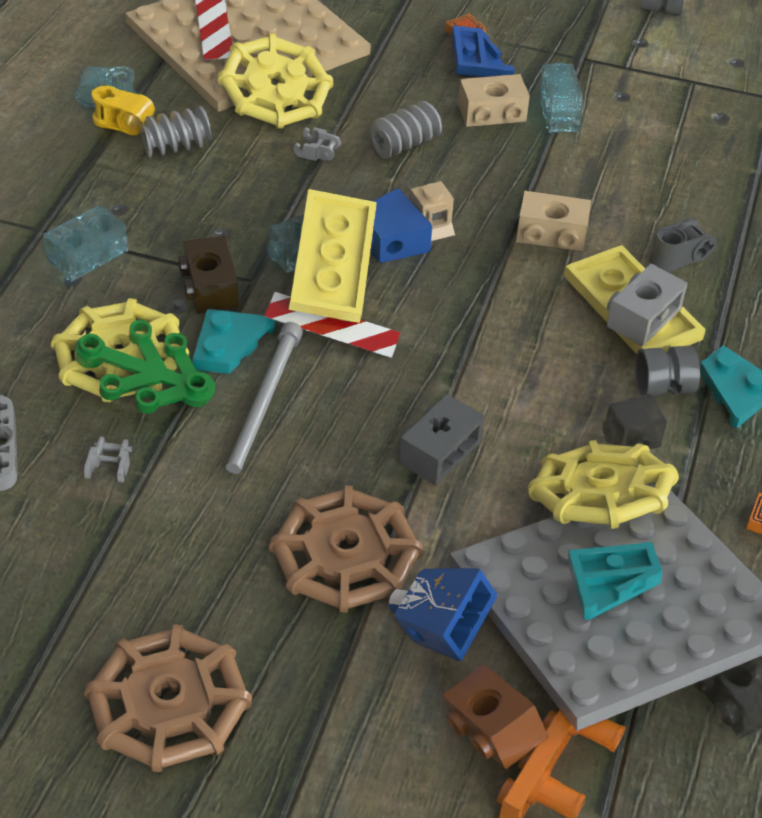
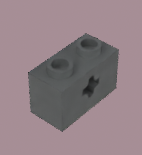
(440, 439)

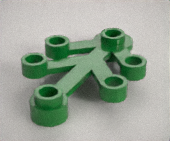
(147, 371)

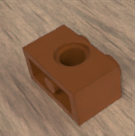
(494, 717)

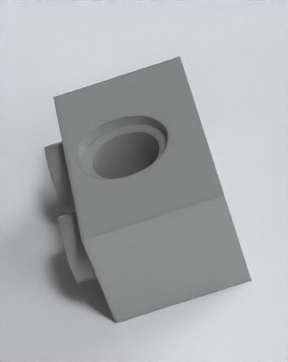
(646, 304)

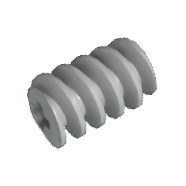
(405, 128)
(175, 130)

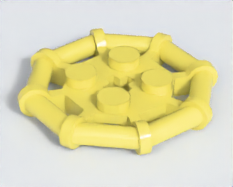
(267, 100)
(112, 326)
(602, 483)

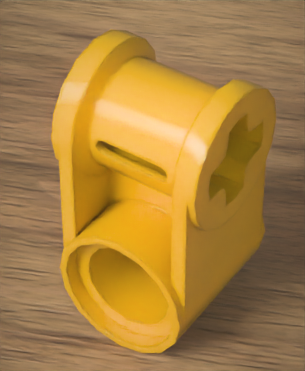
(120, 111)

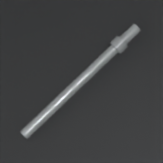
(288, 338)

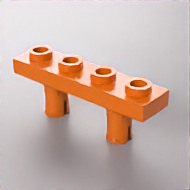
(535, 782)

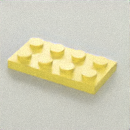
(333, 256)
(610, 272)

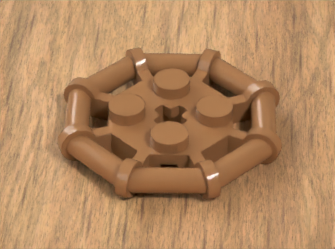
(345, 565)
(167, 718)

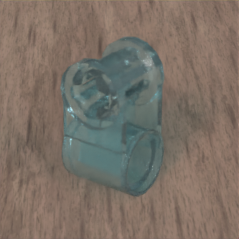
(100, 76)

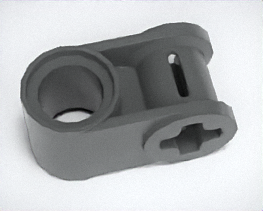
(681, 245)

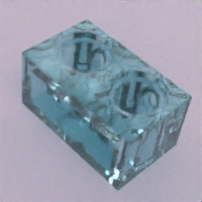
(560, 97)
(86, 242)

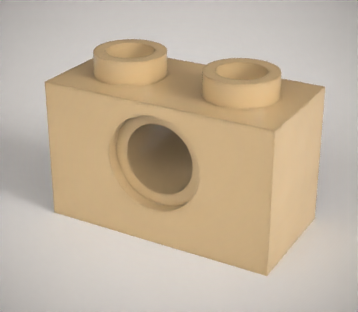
(493, 100)
(553, 221)

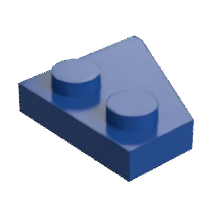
(476, 54)

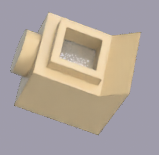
(437, 207)

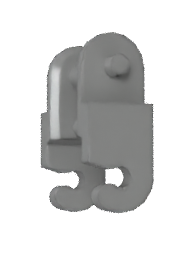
(321, 147)
(96, 456)

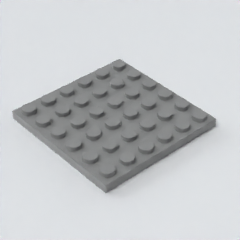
(653, 644)

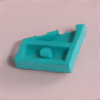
(229, 338)
(733, 383)
(612, 575)

